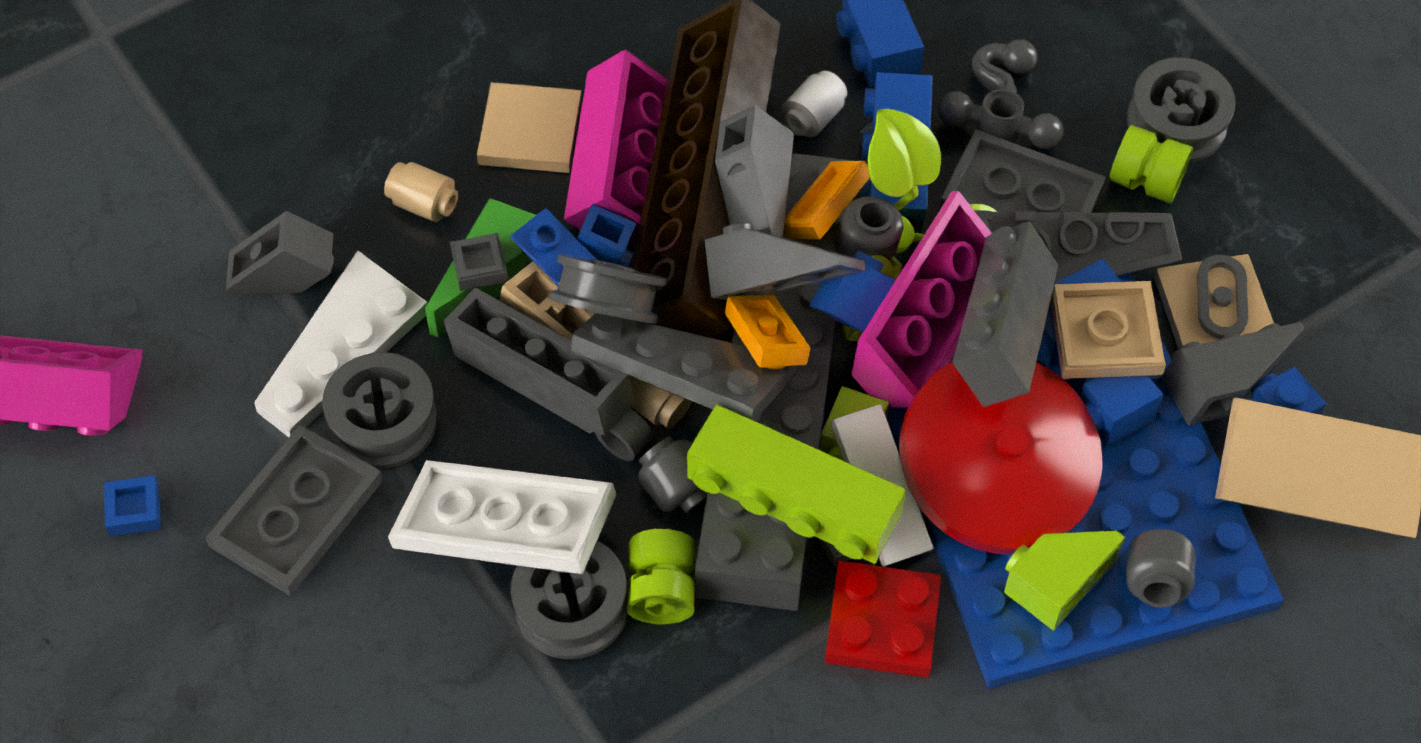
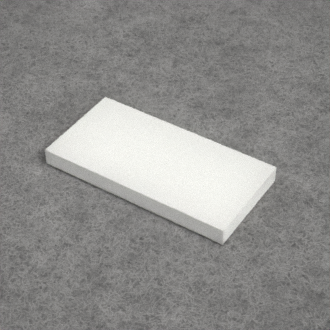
(503, 516)

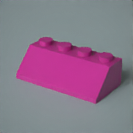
(616, 139)
(924, 309)
(66, 384)

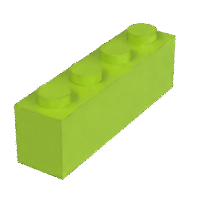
(795, 484)

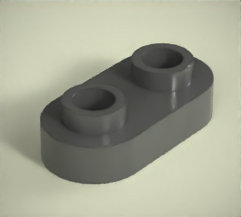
(1222, 295)

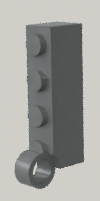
(547, 371)

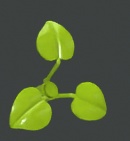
(899, 159)

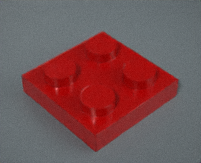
(883, 619)

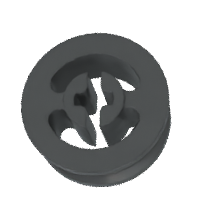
(1187, 92)
(607, 288)
(407, 405)
(545, 613)

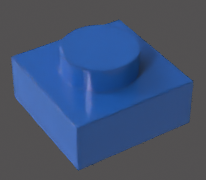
(132, 505)

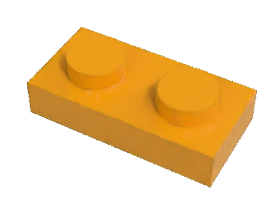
(767, 331)

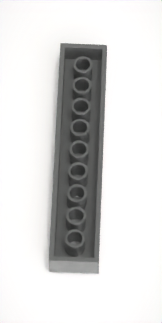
(758, 556)

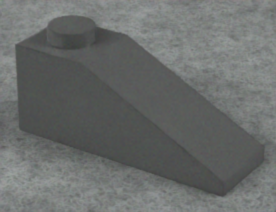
(766, 264)

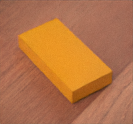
(825, 199)

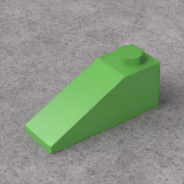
(494, 218)

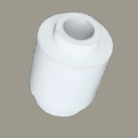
(814, 104)

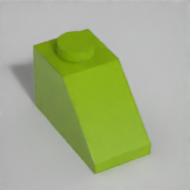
(1060, 571)

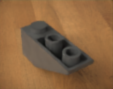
(754, 169)
(1212, 374)

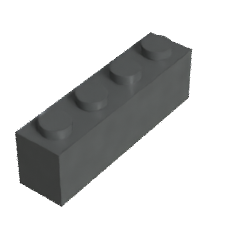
(1006, 314)

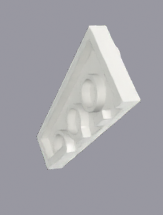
(358, 317)

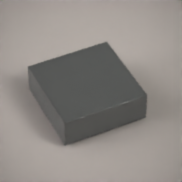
(479, 261)

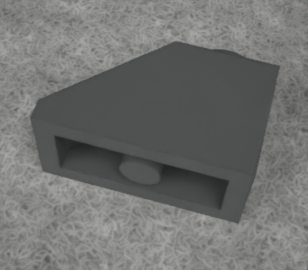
(280, 257)

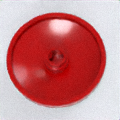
(1000, 469)

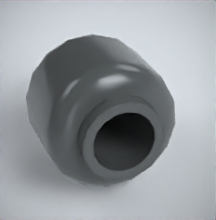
(870, 227)
(666, 477)
(1161, 567)

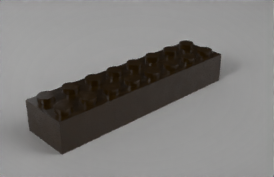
(715, 72)

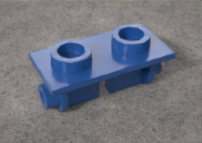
(544, 239)

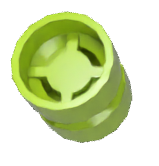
(1150, 163)
(661, 576)

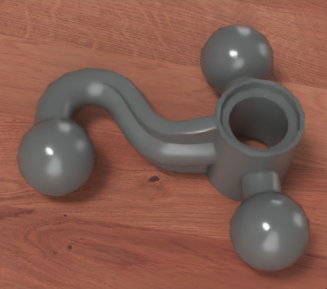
(1002, 107)

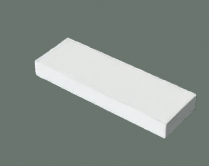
(869, 445)

